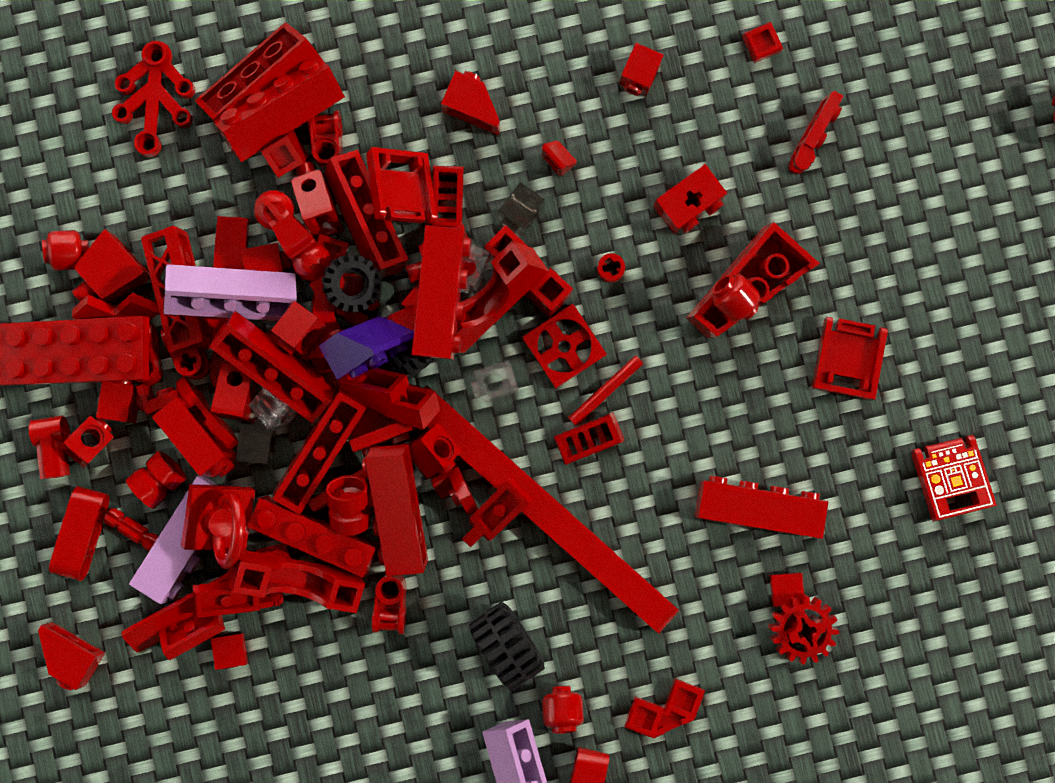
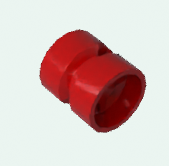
(151, 483)
(348, 505)

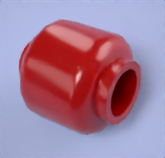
(63, 249)
(736, 297)
(562, 710)

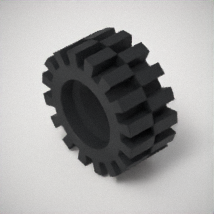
(370, 277)
(409, 364)

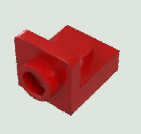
(149, 404)
(456, 486)

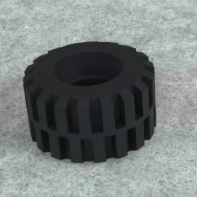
(506, 646)

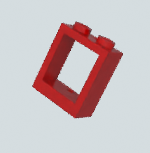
(194, 440)

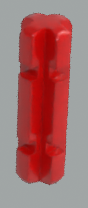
(130, 528)

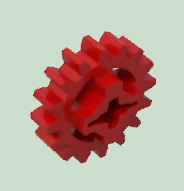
(792, 630)

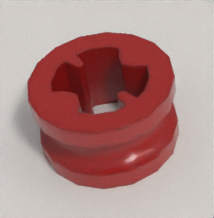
(615, 259)

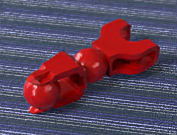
(309, 259)

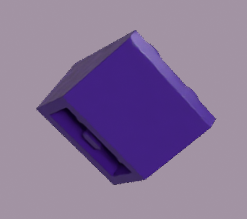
(364, 346)

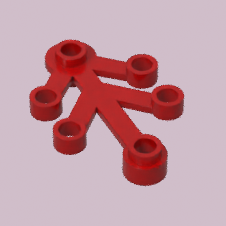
(152, 94)

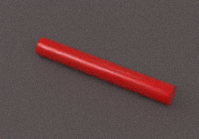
(605, 390)

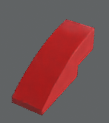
(393, 396)

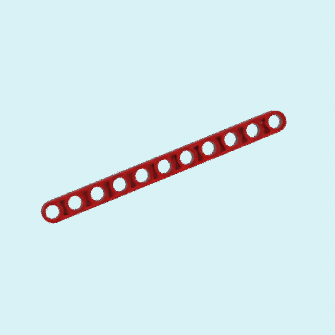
(558, 521)

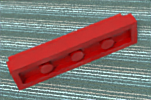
(179, 253)

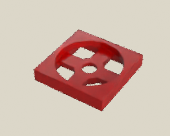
(584, 333)

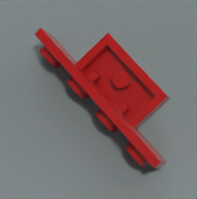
(174, 627)

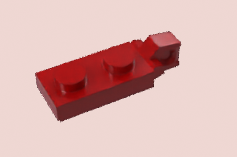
(497, 512)

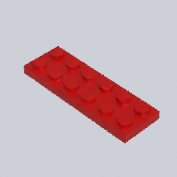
(74, 351)

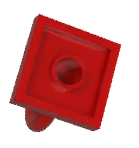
(218, 521)

